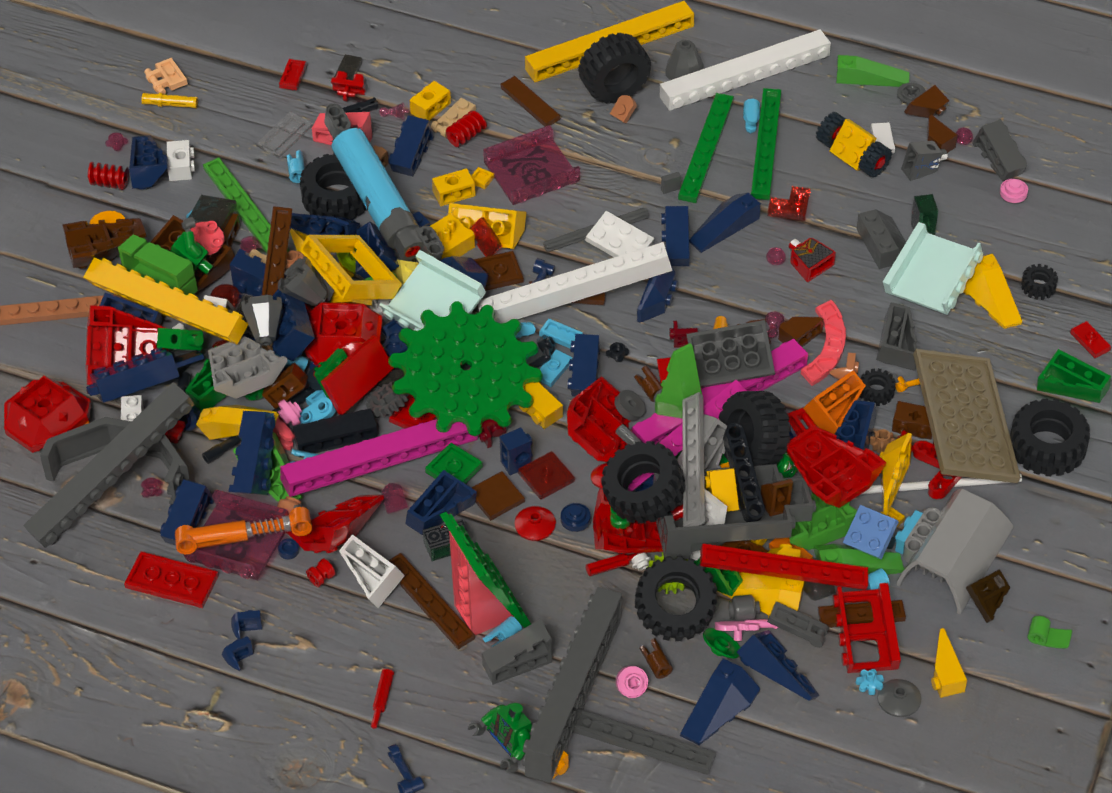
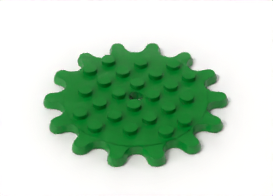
(460, 395)

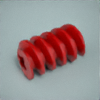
(465, 128)
(107, 176)

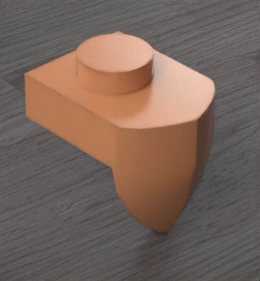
(624, 108)
(839, 373)

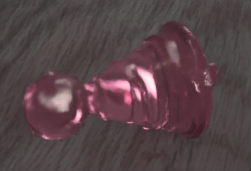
(397, 111)
(774, 320)

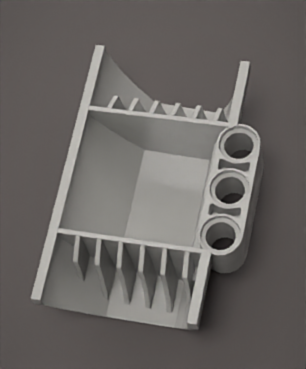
(957, 542)

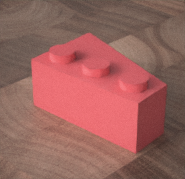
(357, 119)

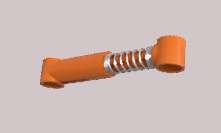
(190, 538)

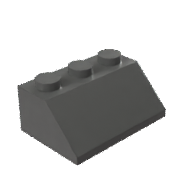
(880, 237)

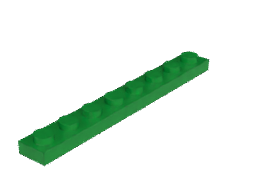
(766, 144)
(706, 148)

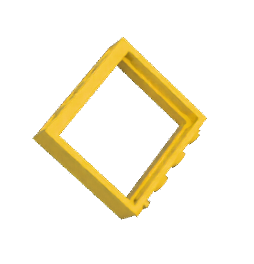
(318, 250)

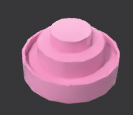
(1014, 190)
(290, 412)
(631, 681)

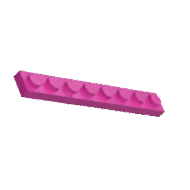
(674, 440)

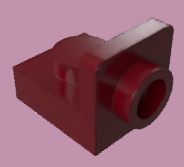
(679, 336)
(490, 429)

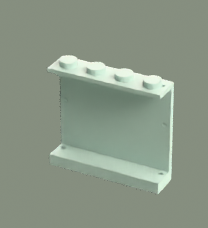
(932, 270)
(432, 288)

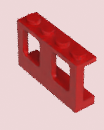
(880, 630)

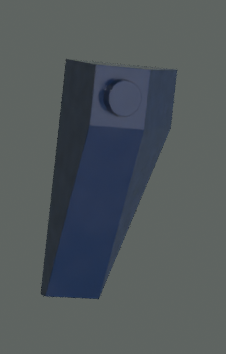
(146, 162)
(323, 225)
(723, 698)

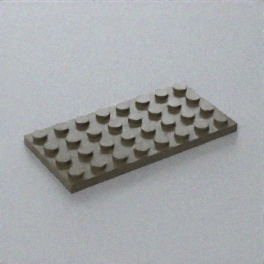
(966, 416)

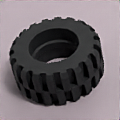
(604, 56)
(318, 201)
(1055, 418)
(763, 424)
(633, 462)
(682, 572)

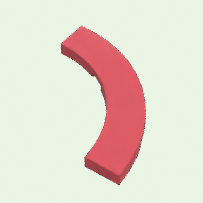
(833, 345)

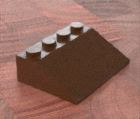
(221, 260)

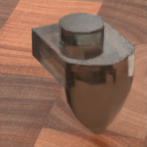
(818, 591)

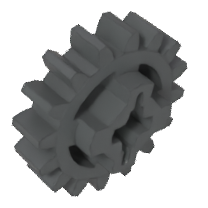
(385, 401)

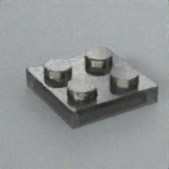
(213, 209)

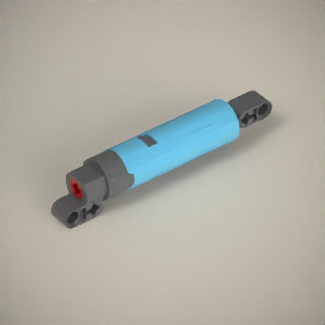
(378, 189)

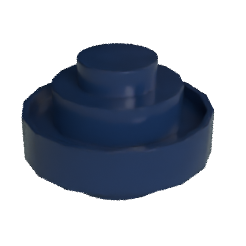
(575, 517)

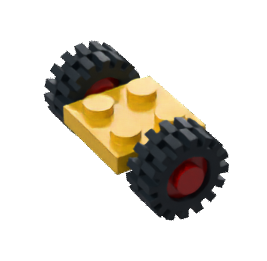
(853, 144)

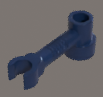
(542, 269)
(409, 784)

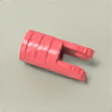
(284, 434)

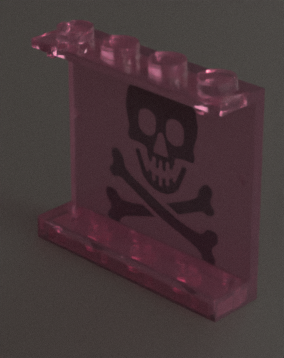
(530, 165)
(243, 557)

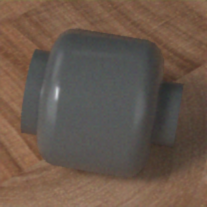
(743, 608)

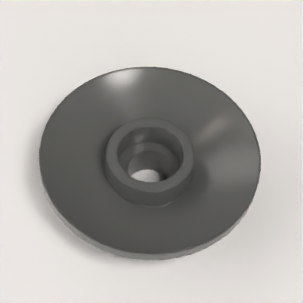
(896, 704)

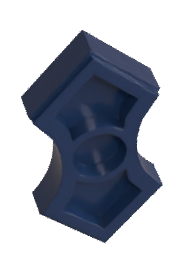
(393, 343)

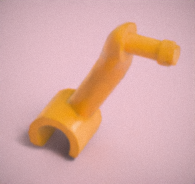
(902, 385)

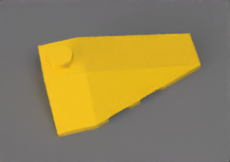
(506, 223)
(992, 292)

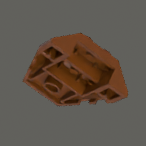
(99, 240)

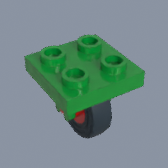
(324, 368)

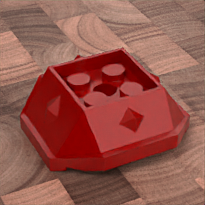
(338, 325)
(44, 411)

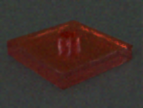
(546, 475)

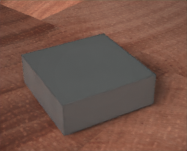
(671, 182)

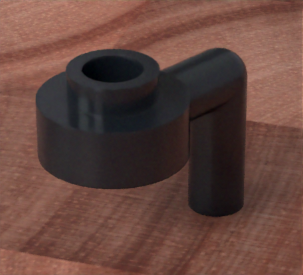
(547, 346)

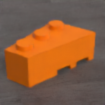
(832, 404)

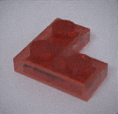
(794, 208)

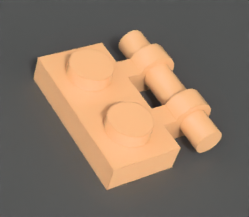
(169, 72)

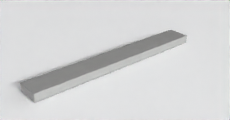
(693, 460)

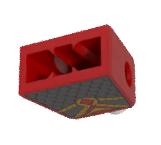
(811, 258)

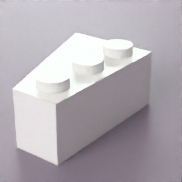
(373, 572)

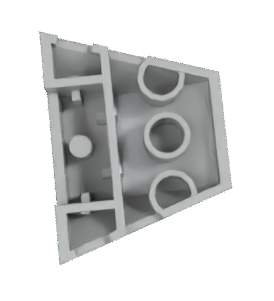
(243, 367)

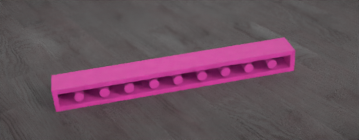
(786, 359)
(370, 456)

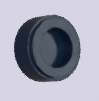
(288, 549)

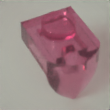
(393, 498)

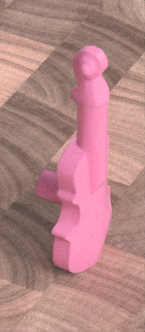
(738, 626)

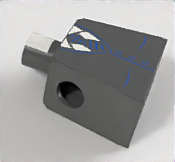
(922, 159)

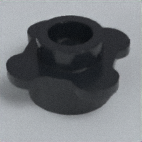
(617, 351)

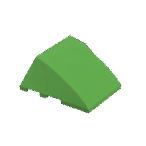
(826, 525)

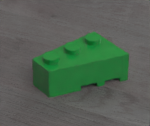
(1073, 378)
(202, 389)

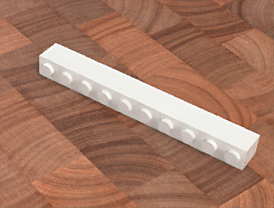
(744, 69)
(579, 283)

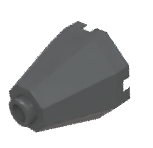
(683, 60)
(303, 283)
(263, 317)

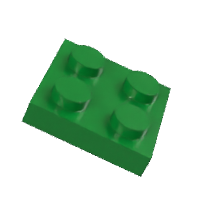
(455, 462)

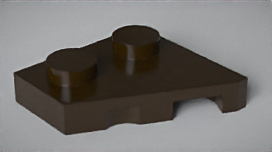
(989, 593)

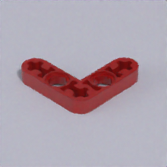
(926, 452)

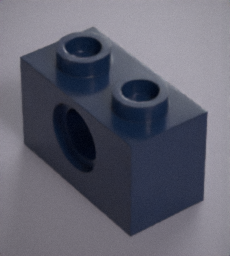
(515, 450)

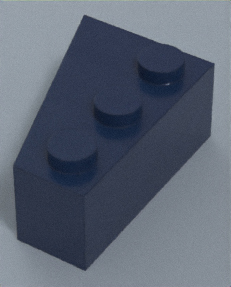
(410, 145)
(676, 234)
(584, 363)
(442, 496)
(187, 508)

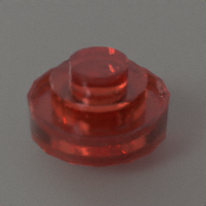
(227, 292)

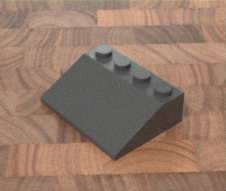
(732, 353)

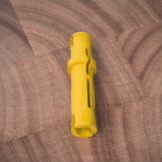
(169, 100)

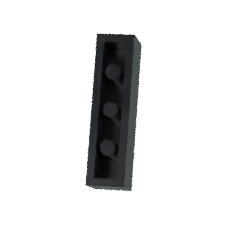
(335, 431)

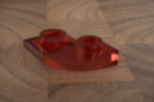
(486, 237)

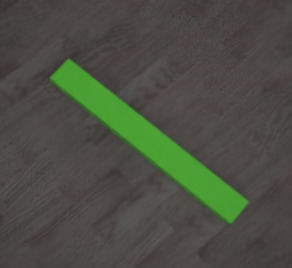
(245, 207)

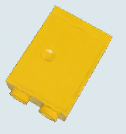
(454, 236)

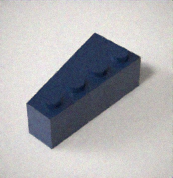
(858, 424)

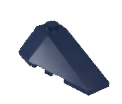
(726, 220)
(768, 657)

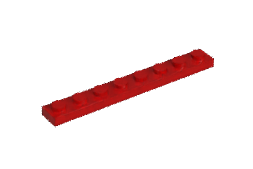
(784, 566)

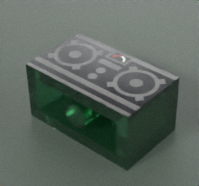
(925, 212)
(438, 541)

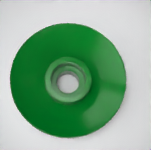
(721, 643)

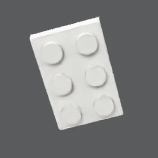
(617, 236)

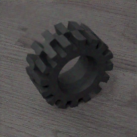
(1039, 273)
(878, 378)

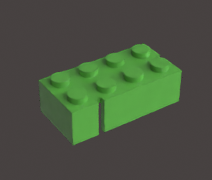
(158, 264)

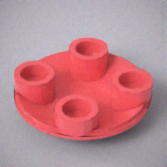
(208, 236)

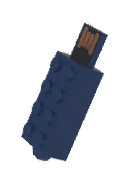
(138, 373)

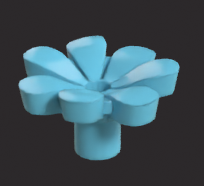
(870, 681)

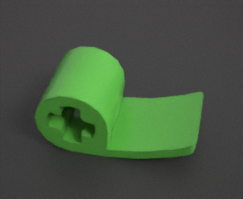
(1042, 634)

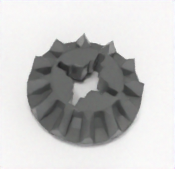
(909, 88)

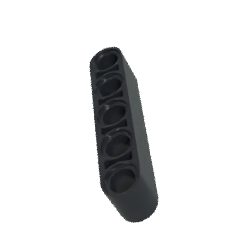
(743, 464)

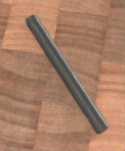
(581, 234)

